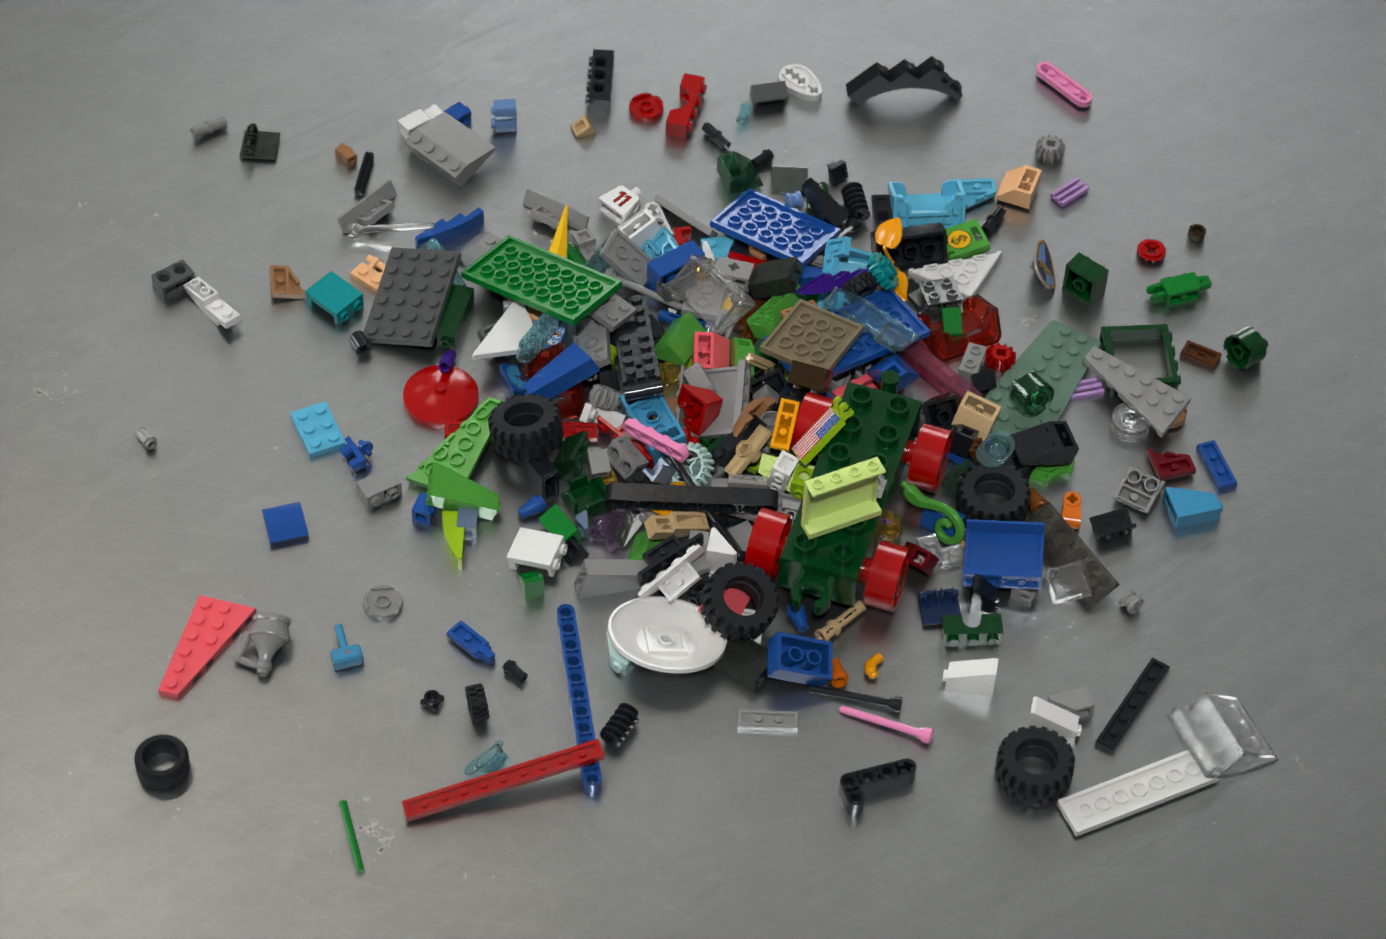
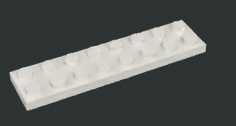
(1132, 792)

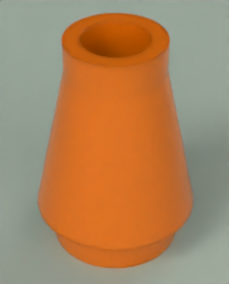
(839, 675)

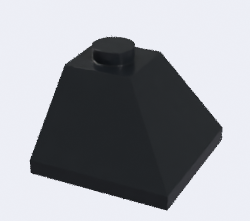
(941, 409)

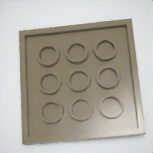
(812, 336)

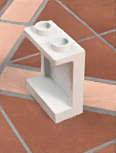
(537, 550)

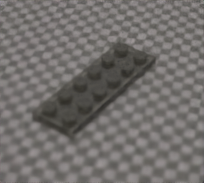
(1065, 546)

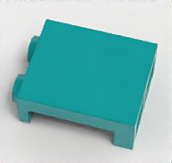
(335, 297)

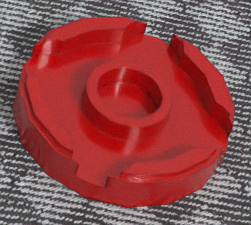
(646, 107)

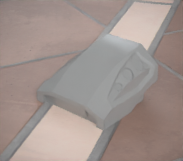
(1138, 490)

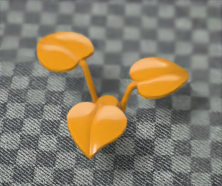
(890, 235)

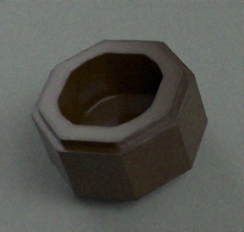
(1196, 232)

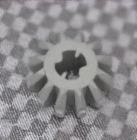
(1049, 149)
(605, 397)

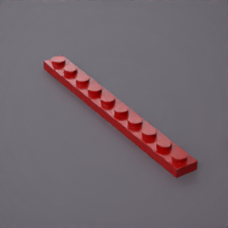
(503, 780)

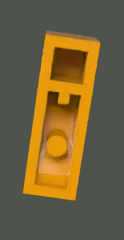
(784, 424)

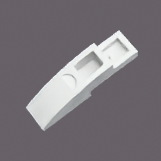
(210, 303)

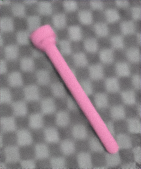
(923, 734)

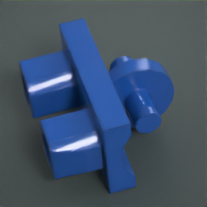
(351, 448)

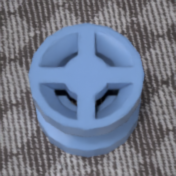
(794, 200)

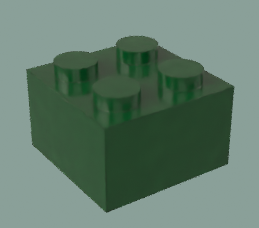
(1085, 279)

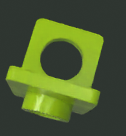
(797, 484)

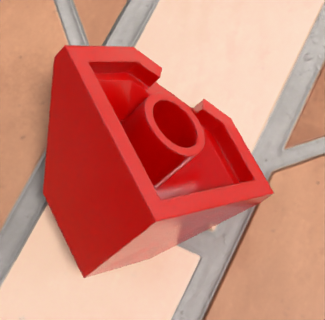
(699, 406)

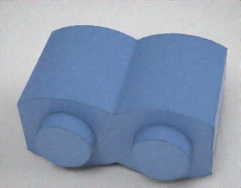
(504, 116)

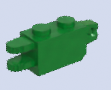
(1179, 289)

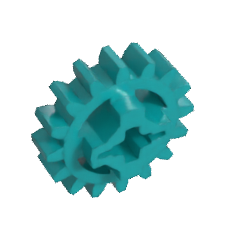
(883, 271)

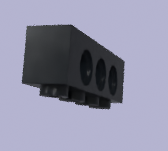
(600, 81)

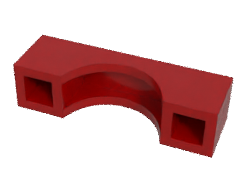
(680, 120)

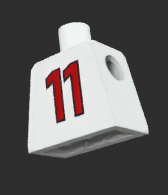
(620, 203)

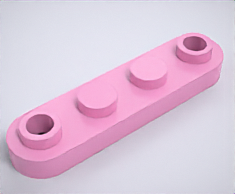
(1064, 84)
(656, 440)

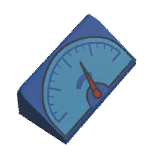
(513, 378)

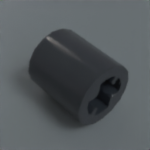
(360, 342)

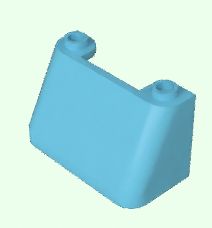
(923, 209)

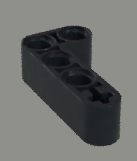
(900, 774)

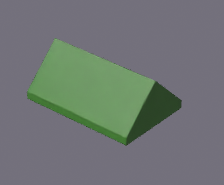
(677, 340)

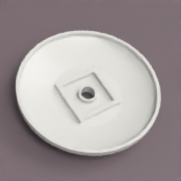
(644, 623)

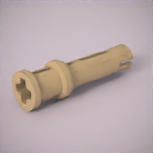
(834, 626)

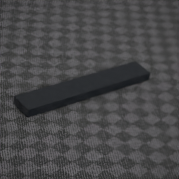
(1132, 705)

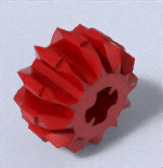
(1000, 357)

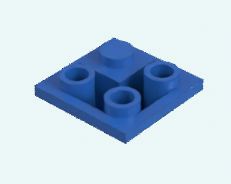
(897, 364)

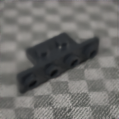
(663, 554)

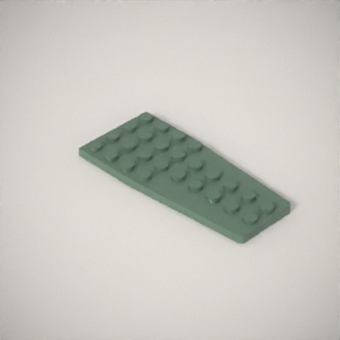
(1059, 360)

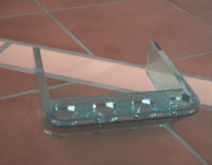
(885, 328)

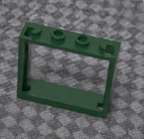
(1143, 332)

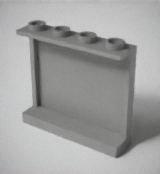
(734, 389)

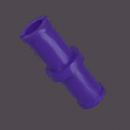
(447, 361)

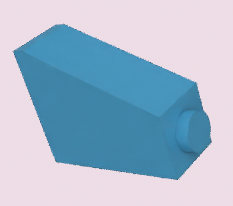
(1191, 506)

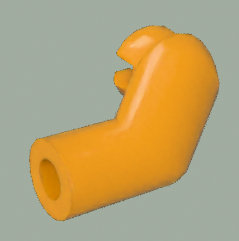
(871, 665)

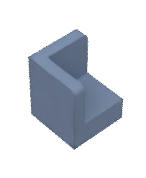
(661, 472)
(468, 519)

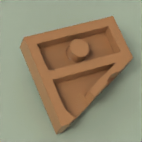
(284, 283)

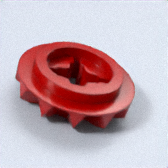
(1152, 245)

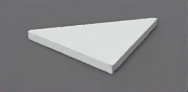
(967, 273)
(506, 333)

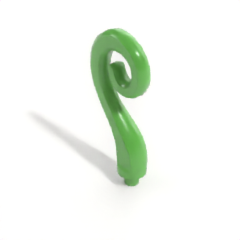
(918, 499)

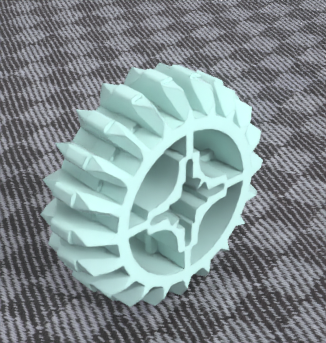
(702, 463)

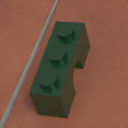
(956, 633)

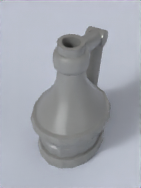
(268, 635)

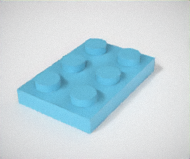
(317, 429)

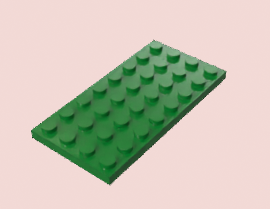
(541, 279)

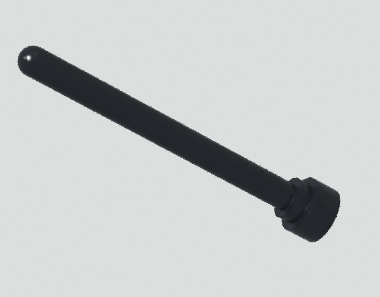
(893, 703)

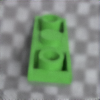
(739, 349)

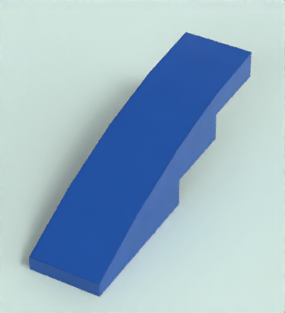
(453, 229)

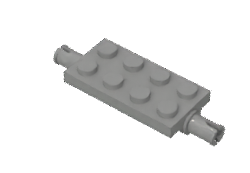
(594, 340)

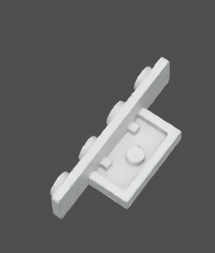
(676, 578)

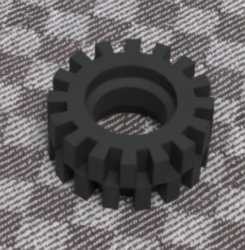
(861, 284)
(477, 702)

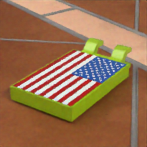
(822, 431)

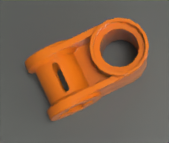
(1072, 509)

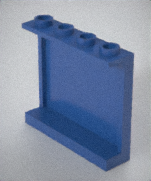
(1004, 553)

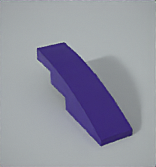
(827, 282)

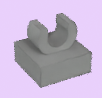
(790, 506)

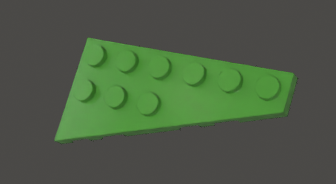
(460, 449)

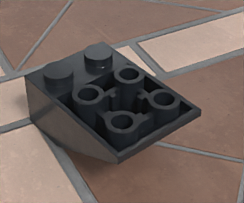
(1046, 444)

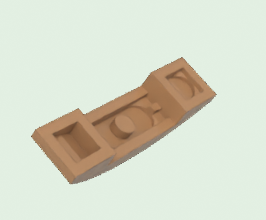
(755, 407)

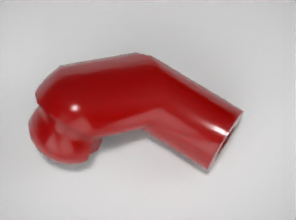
(689, 437)

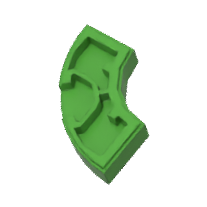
(1045, 474)

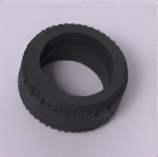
(165, 778)

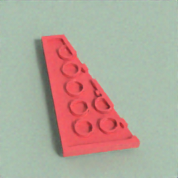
(204, 637)

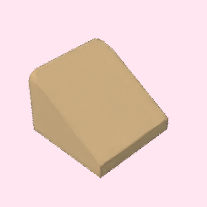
(583, 127)

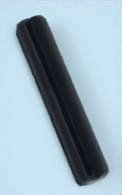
(364, 173)

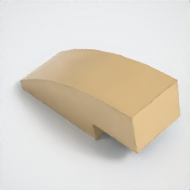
(675, 523)

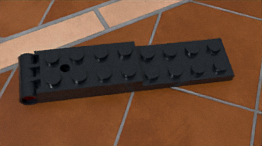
(638, 353)

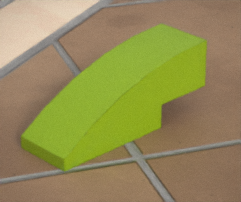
(453, 537)

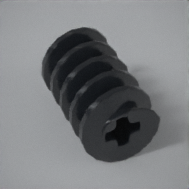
(855, 201)
(619, 725)

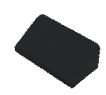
(575, 551)

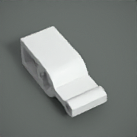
(409, 123)

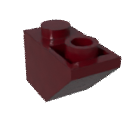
(921, 558)

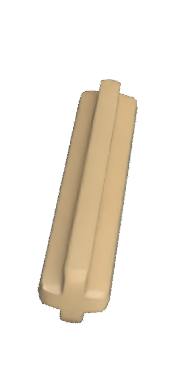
(759, 362)

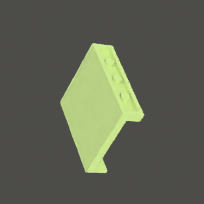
(841, 498)

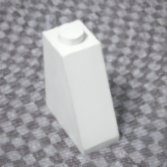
(972, 676)
(1054, 718)

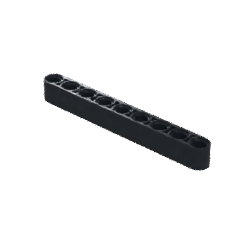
(690, 498)

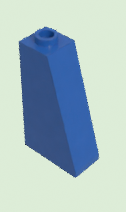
(562, 373)

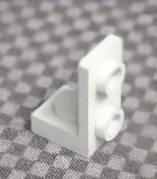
(591, 412)
(782, 471)

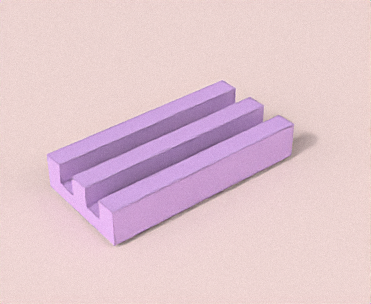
(1066, 191)
(1092, 383)

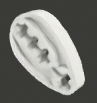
(804, 82)

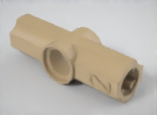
(748, 450)

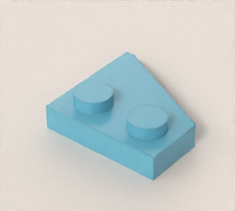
(978, 190)
(720, 245)

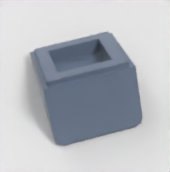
(582, 523)

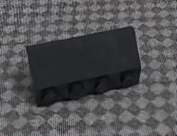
(918, 246)

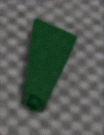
(455, 316)

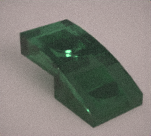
(956, 472)

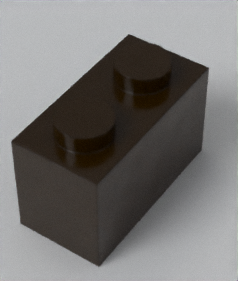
(809, 376)

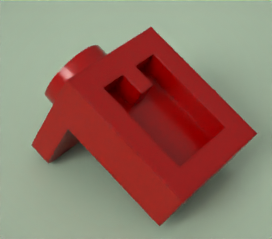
(682, 234)

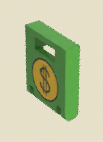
(962, 242)

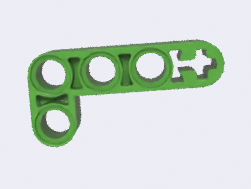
(768, 316)

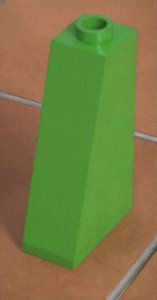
(453, 491)

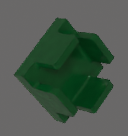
(585, 496)

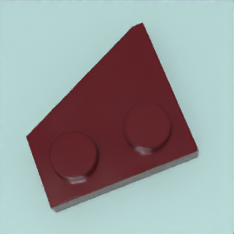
(1171, 465)

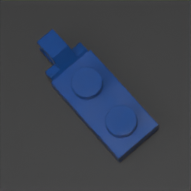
(471, 642)

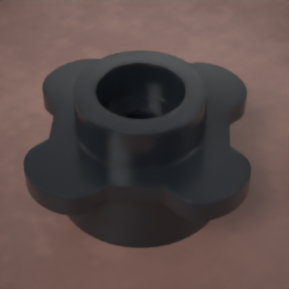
(432, 695)

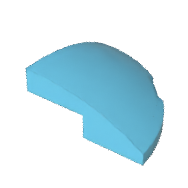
(660, 244)

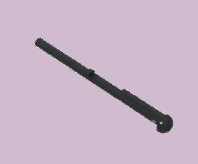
(711, 515)

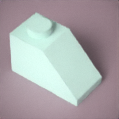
(617, 661)

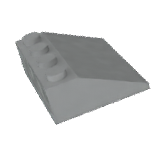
(449, 148)

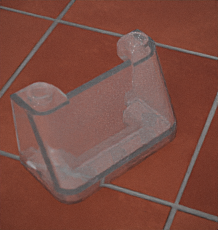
(710, 294)

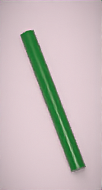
(351, 837)

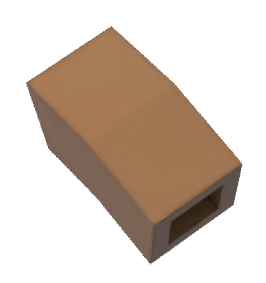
(346, 154)

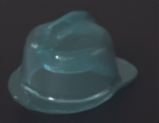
(995, 449)
(490, 761)

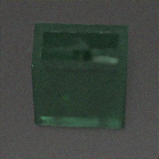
(737, 172)
(572, 456)

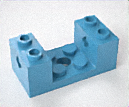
(664, 424)

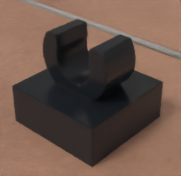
(837, 171)

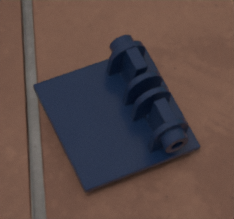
(938, 603)

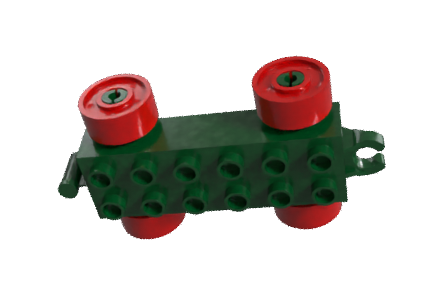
(841, 560)

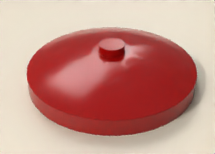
(440, 396)

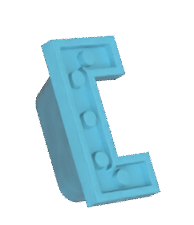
(842, 257)

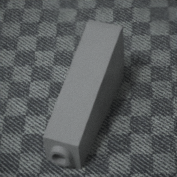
(608, 577)

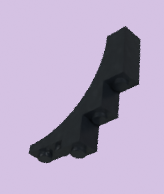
(903, 75)

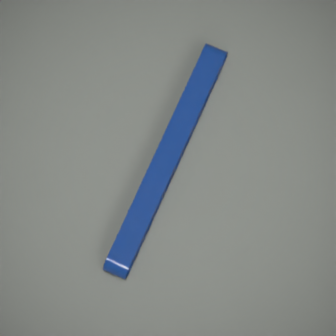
(578, 689)

